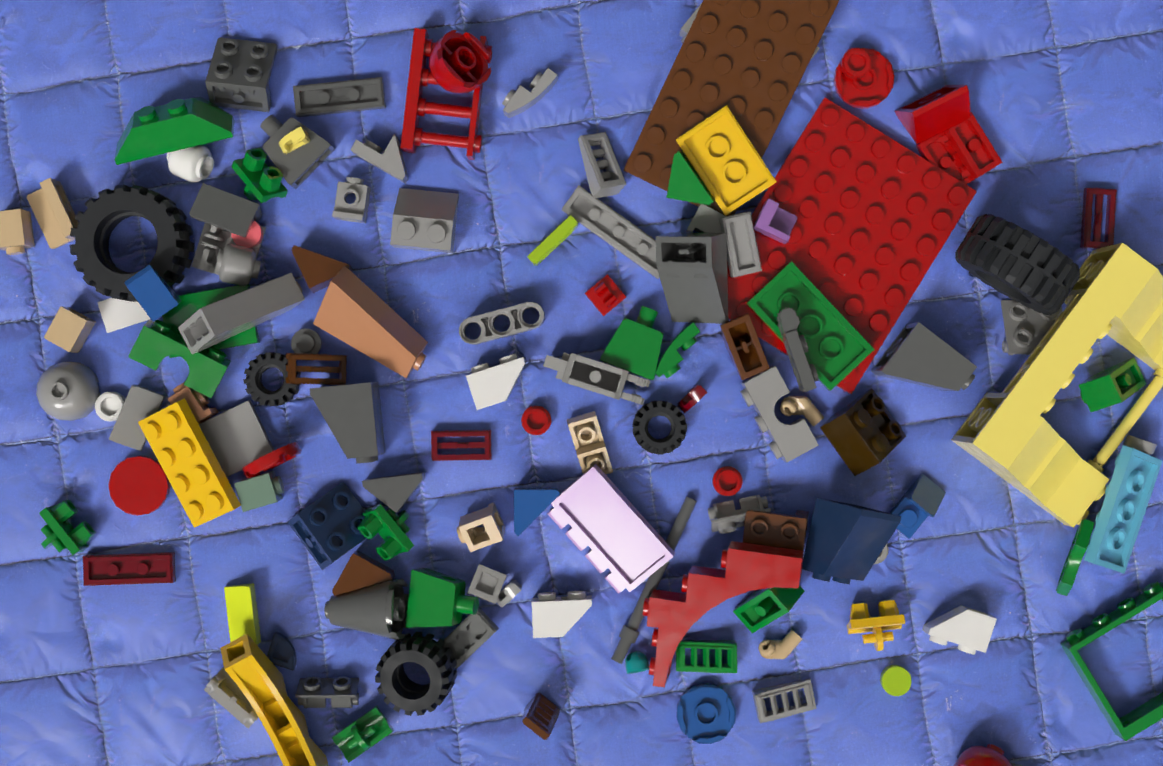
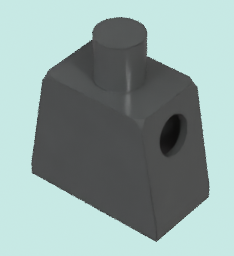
(301, 162)

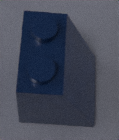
(846, 540)

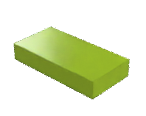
(553, 241)

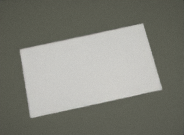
(121, 314)

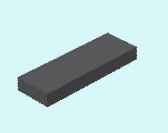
(339, 97)

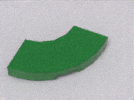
(1074, 557)

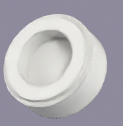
(109, 405)

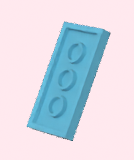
(1123, 509)

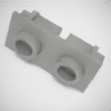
(728, 519)
(229, 695)

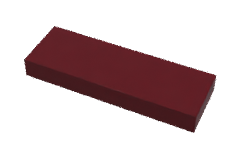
(129, 568)

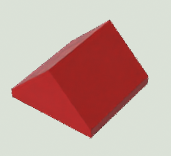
(935, 112)

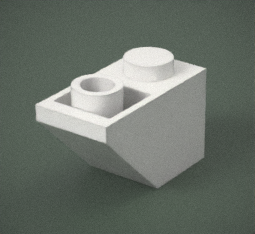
(496, 383)
(557, 615)
(964, 627)

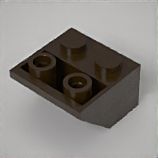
(863, 432)

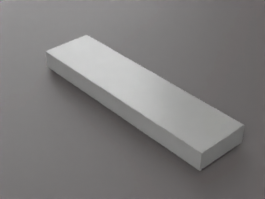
(613, 229)

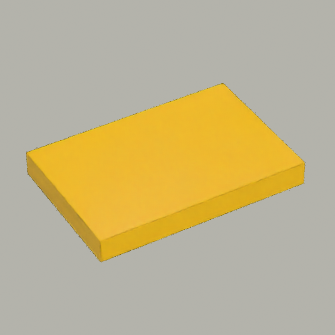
(726, 160)

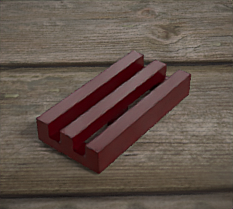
(1087, 217)
(435, 445)

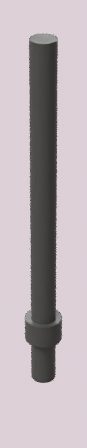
(629, 632)

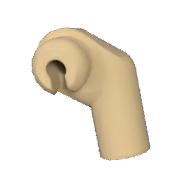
(801, 406)

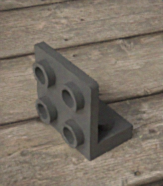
(241, 74)

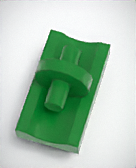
(260, 180)
(390, 527)
(61, 532)
(362, 734)

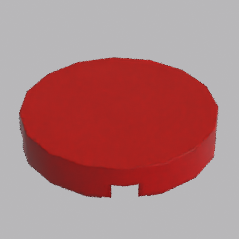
(869, 89)
(272, 459)
(139, 485)

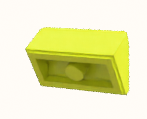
(242, 612)

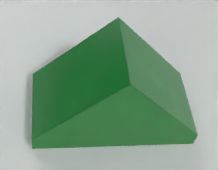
(686, 184)

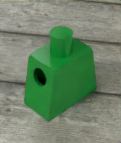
(636, 345)
(437, 600)

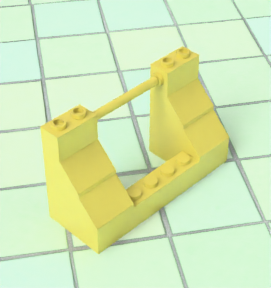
(1114, 297)

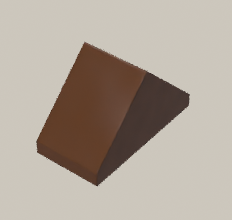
(316, 268)
(744, 346)
(360, 573)

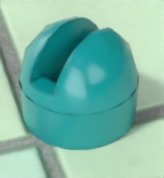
(636, 662)

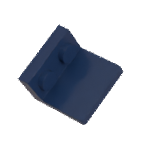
(330, 525)

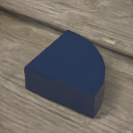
(282, 652)

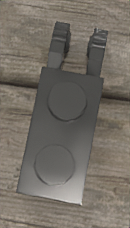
(796, 348)

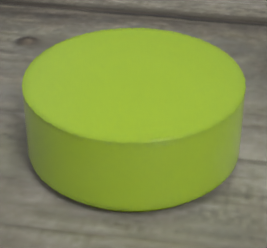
(895, 680)

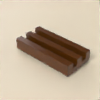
(292, 369)

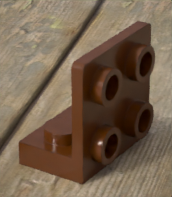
(776, 529)

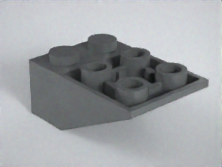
(694, 276)

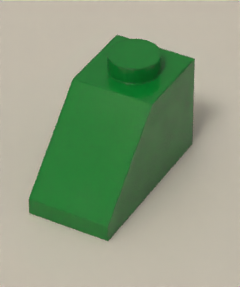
(1112, 385)
(766, 606)

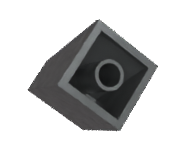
(925, 360)
(354, 418)

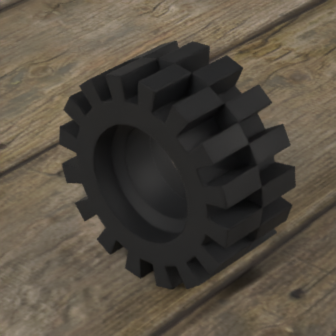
(254, 380)
(677, 432)

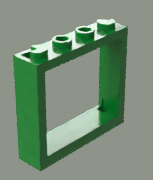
(1147, 713)

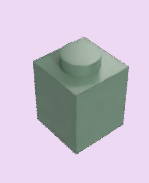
(259, 490)

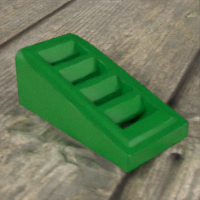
(718, 645)

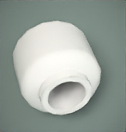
(191, 163)

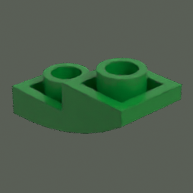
(669, 361)

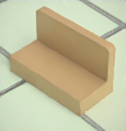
(53, 213)

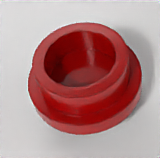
(536, 420)
(727, 481)

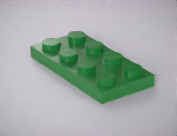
(831, 340)

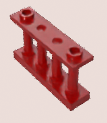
(417, 106)

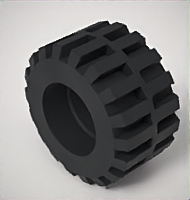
(406, 693)

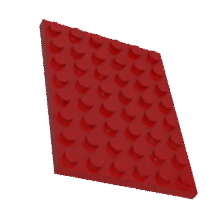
(862, 228)

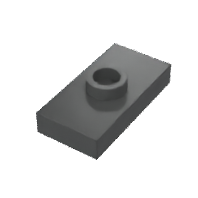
(469, 636)

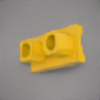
(888, 620)

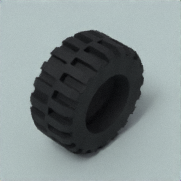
(103, 216)
(1017, 264)

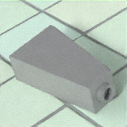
(240, 312)

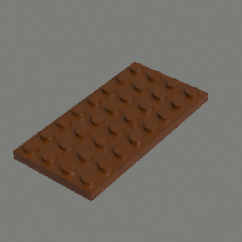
(734, 57)

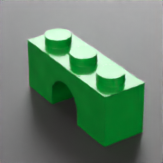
(158, 342)

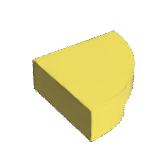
(294, 140)

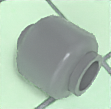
(237, 264)

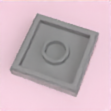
(236, 437)

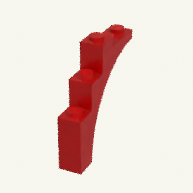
(747, 569)

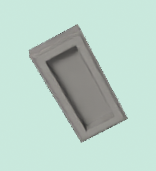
(741, 244)

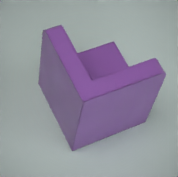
(775, 222)

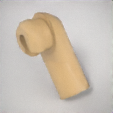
(779, 648)

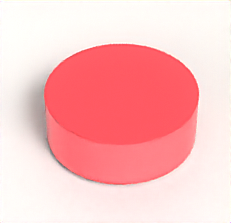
(253, 237)

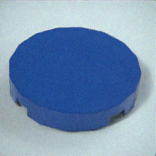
(706, 713)

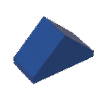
(152, 292)
(530, 504)

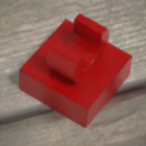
(605, 295)

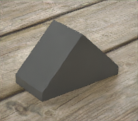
(394, 490)

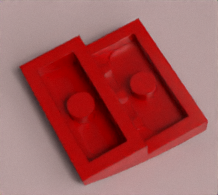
(961, 151)

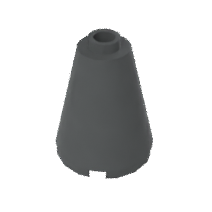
(371, 609)

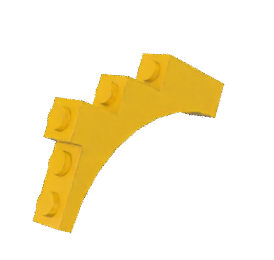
(267, 694)

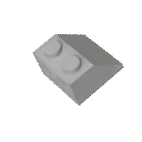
(424, 220)

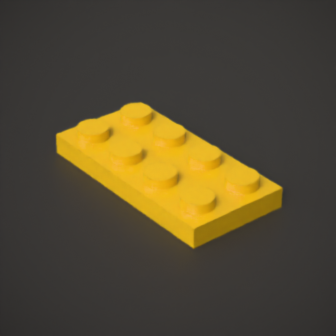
(189, 463)

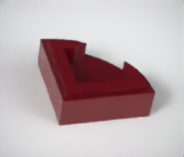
(691, 398)

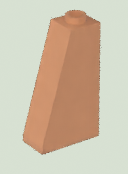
(369, 325)

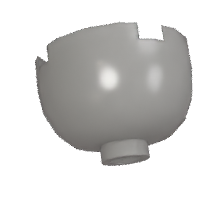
(68, 391)

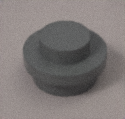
(306, 342)

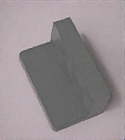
(225, 210)

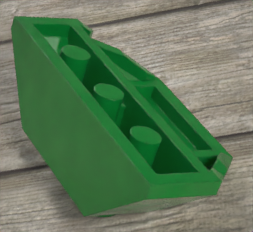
(173, 128)

